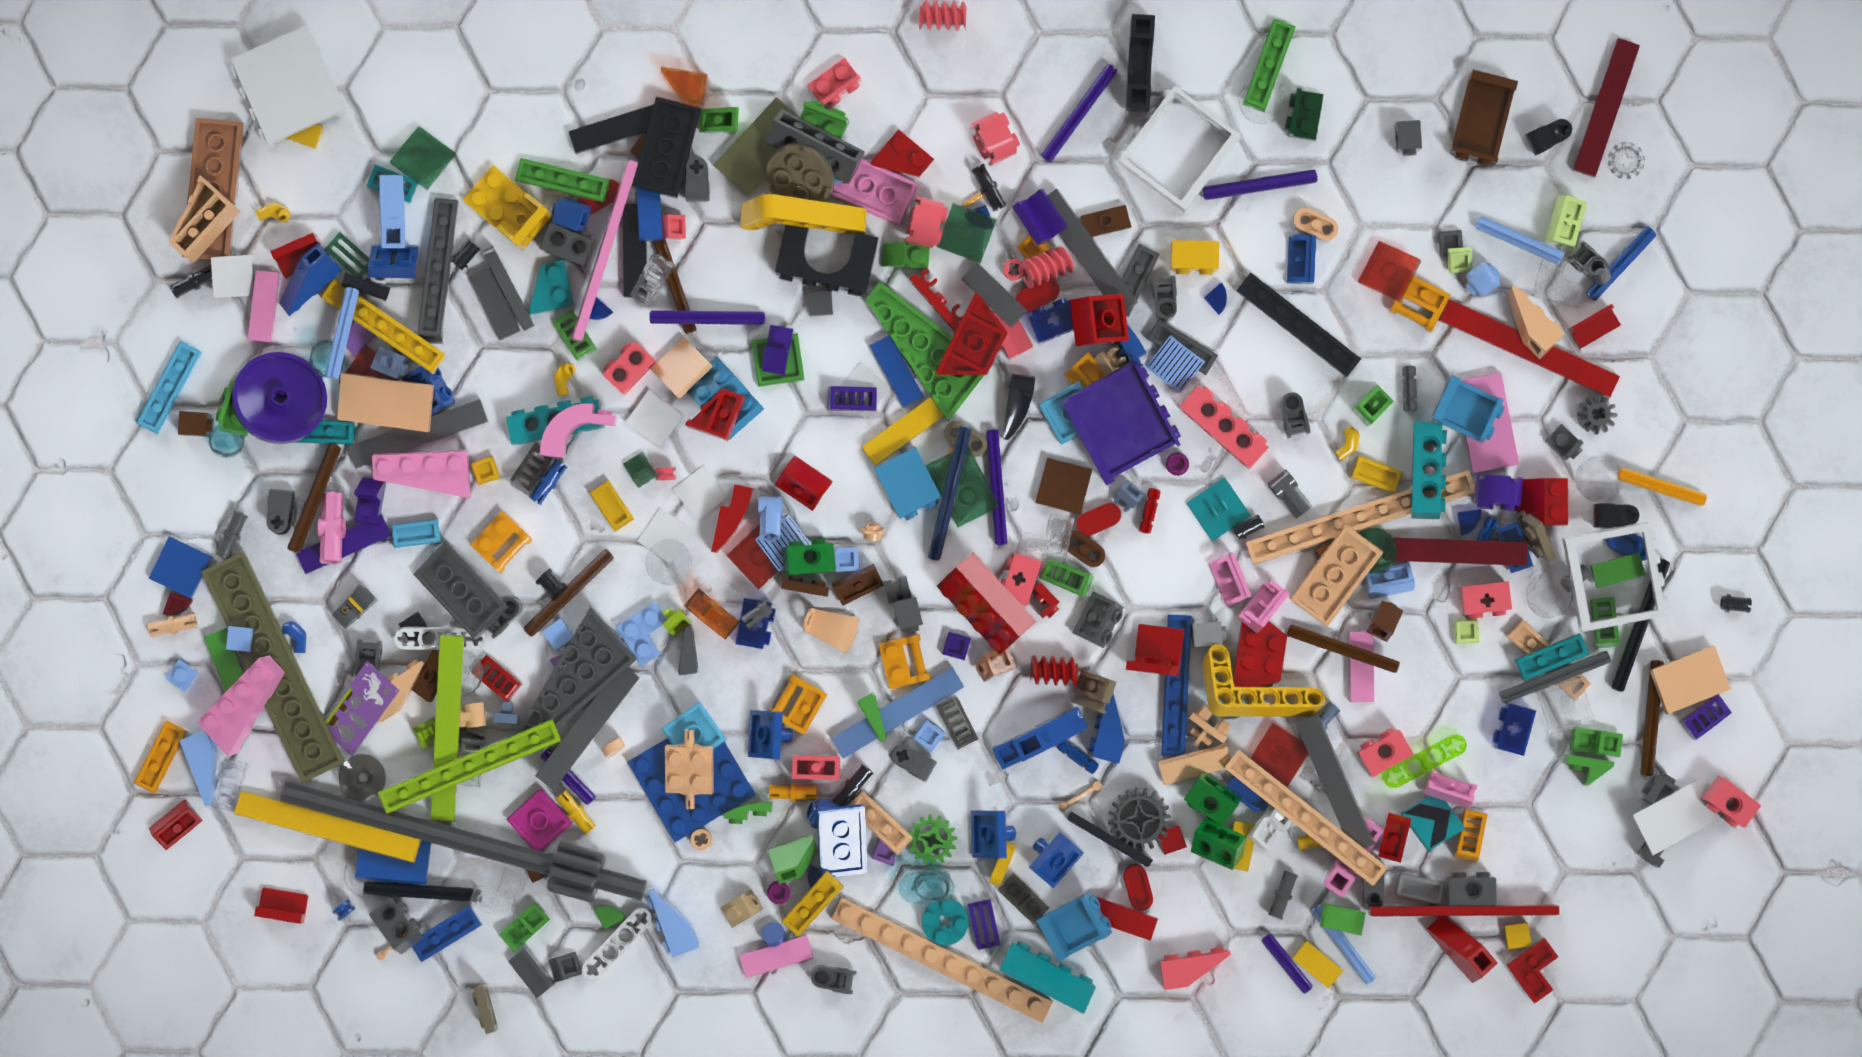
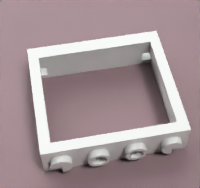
(1153, 116)
(1577, 582)

